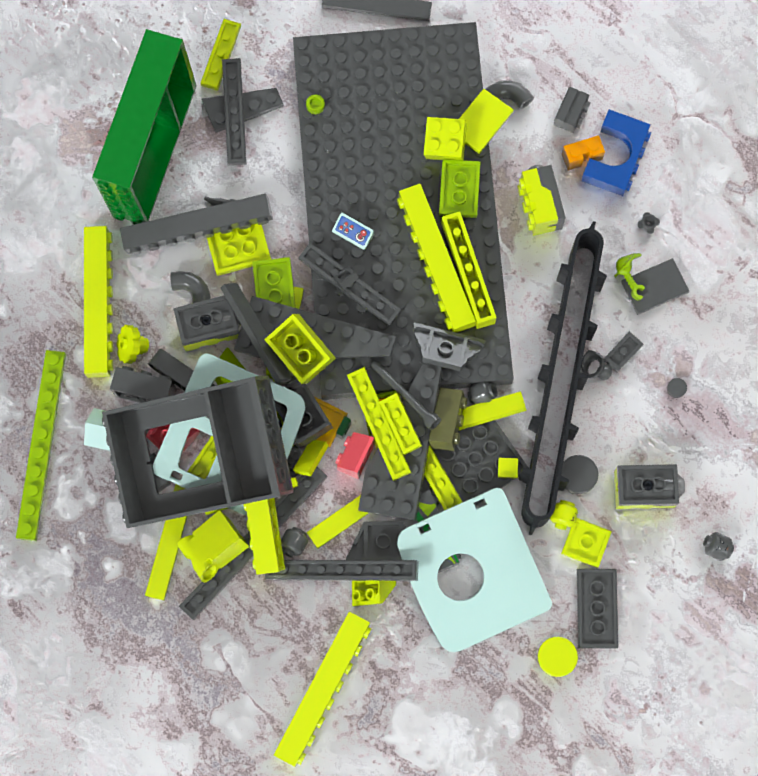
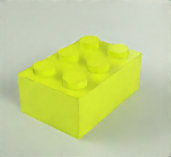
(300, 348)

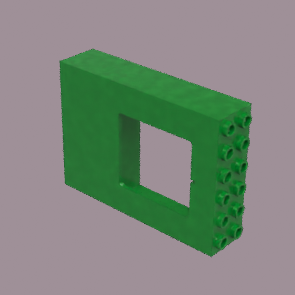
(145, 128)

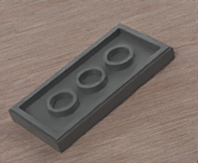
(597, 608)

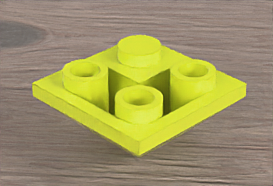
(371, 592)

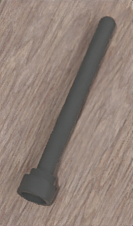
(431, 420)

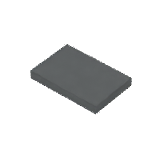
(661, 285)

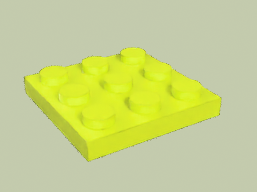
(238, 249)

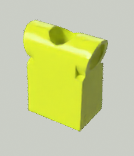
(212, 545)

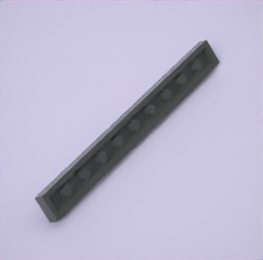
(285, 508)

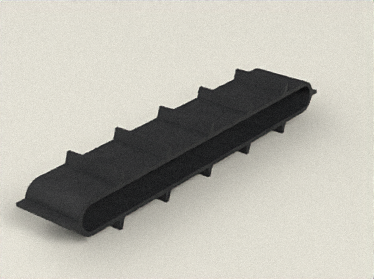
(591, 240)

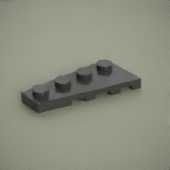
(254, 102)

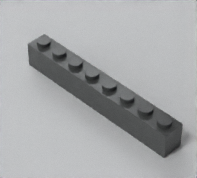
(196, 224)

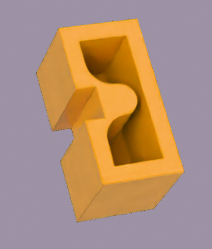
(577, 152)

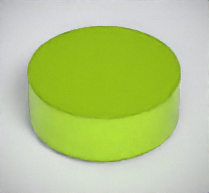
(315, 104)

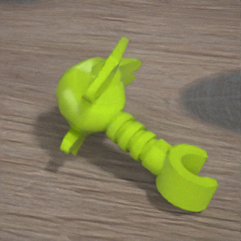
(624, 267)

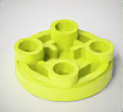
(557, 656)

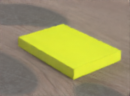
(484, 119)

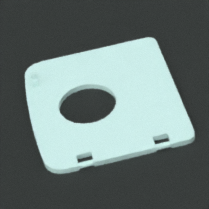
(511, 582)

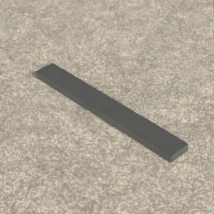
(347, 570)

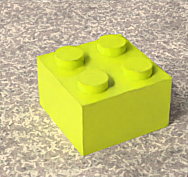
(445, 138)

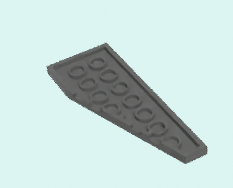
(402, 496)

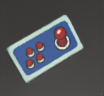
(353, 231)

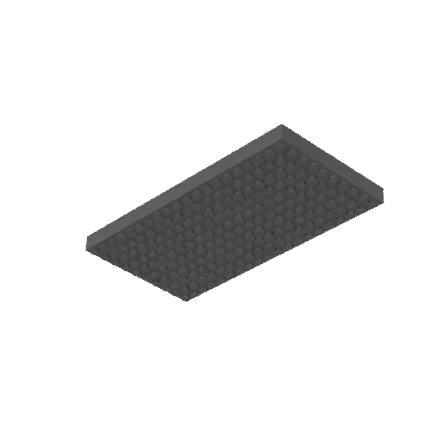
(358, 160)

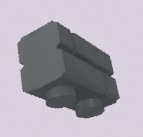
(571, 109)

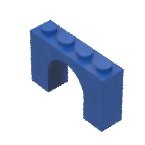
(633, 134)

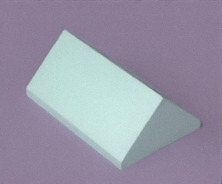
(95, 431)

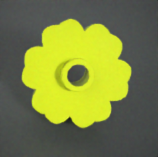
(130, 344)

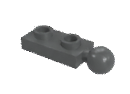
(620, 355)

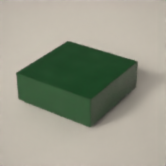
(343, 428)

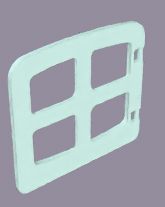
(203, 376)

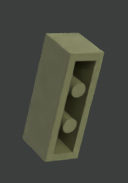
(449, 409)

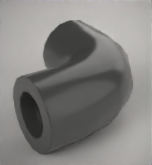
(511, 90)
(191, 283)

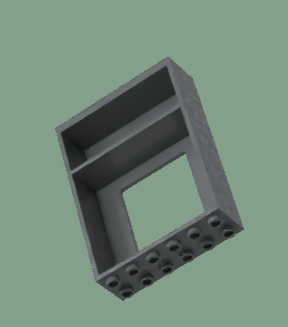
(244, 438)

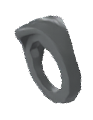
(589, 357)

